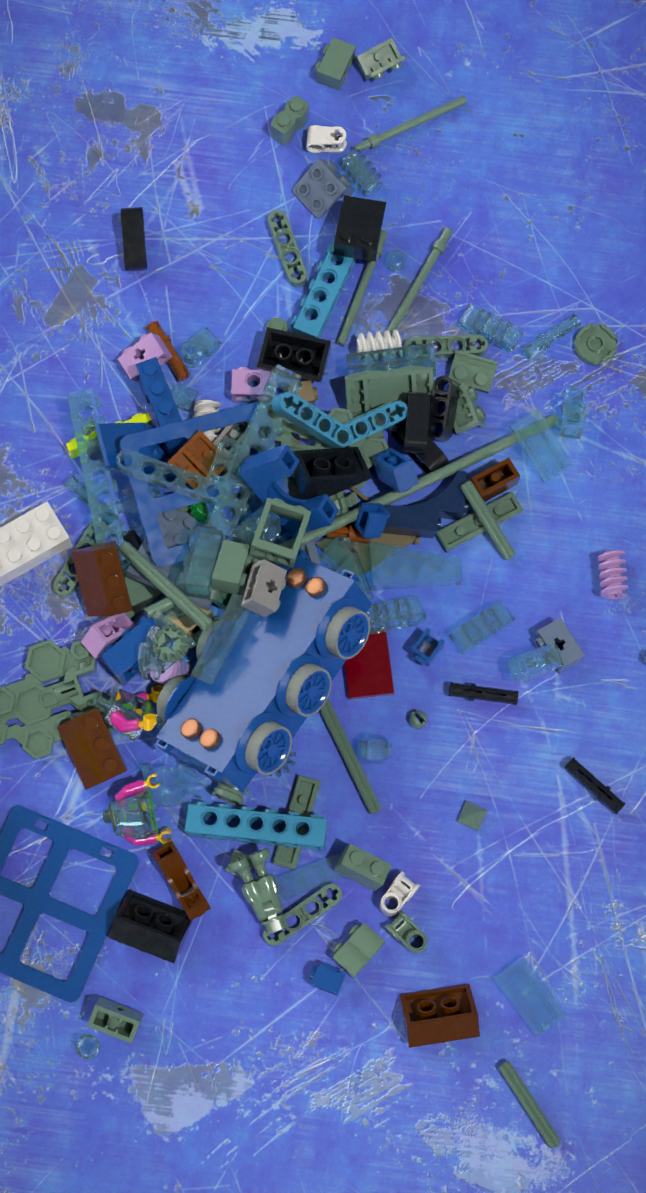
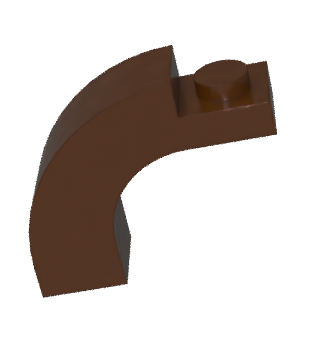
(181, 881)

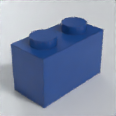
(395, 470)

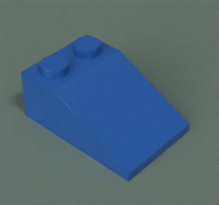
(109, 439)

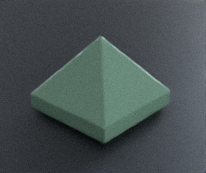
(472, 815)

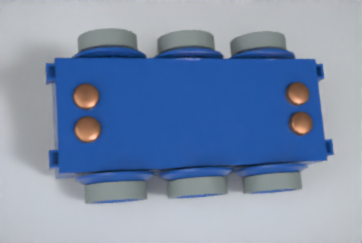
(270, 679)

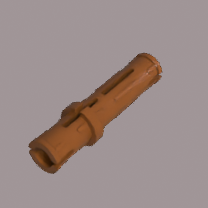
(175, 362)

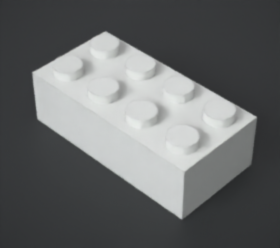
(30, 542)

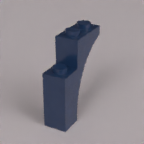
(425, 518)

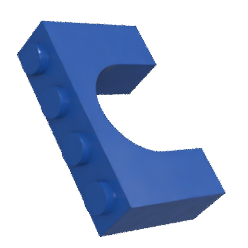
(159, 395)
(266, 468)

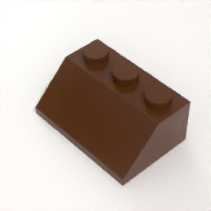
(102, 580)
(92, 748)
(439, 1015)

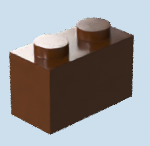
(496, 479)

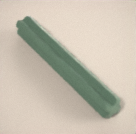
(487, 520)
(529, 1104)

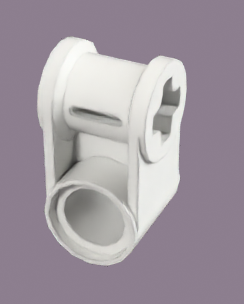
(324, 139)
(401, 892)

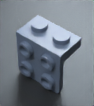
(322, 187)

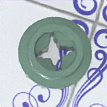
(180, 646)

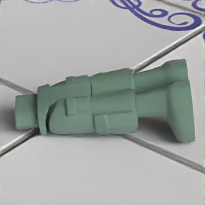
(260, 893)

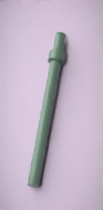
(375, 140)
(437, 249)
(360, 293)

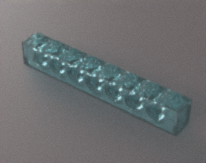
(279, 378)
(79, 402)

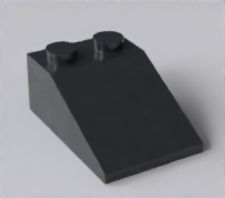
(359, 228)
(329, 471)

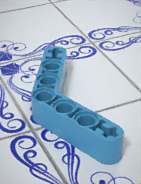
(332, 426)

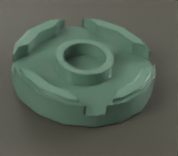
(595, 344)

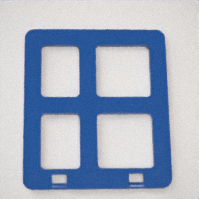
(150, 507)
(38, 900)

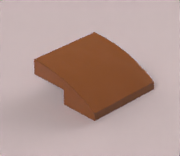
(196, 456)

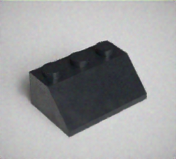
(296, 352)
(150, 926)

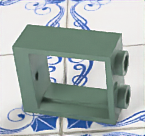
(274, 552)

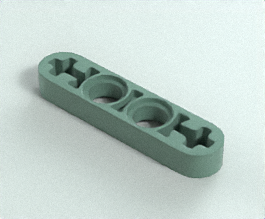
(284, 249)
(446, 341)
(61, 578)
(301, 913)

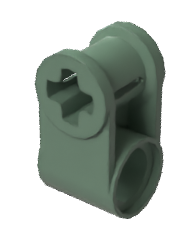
(406, 932)

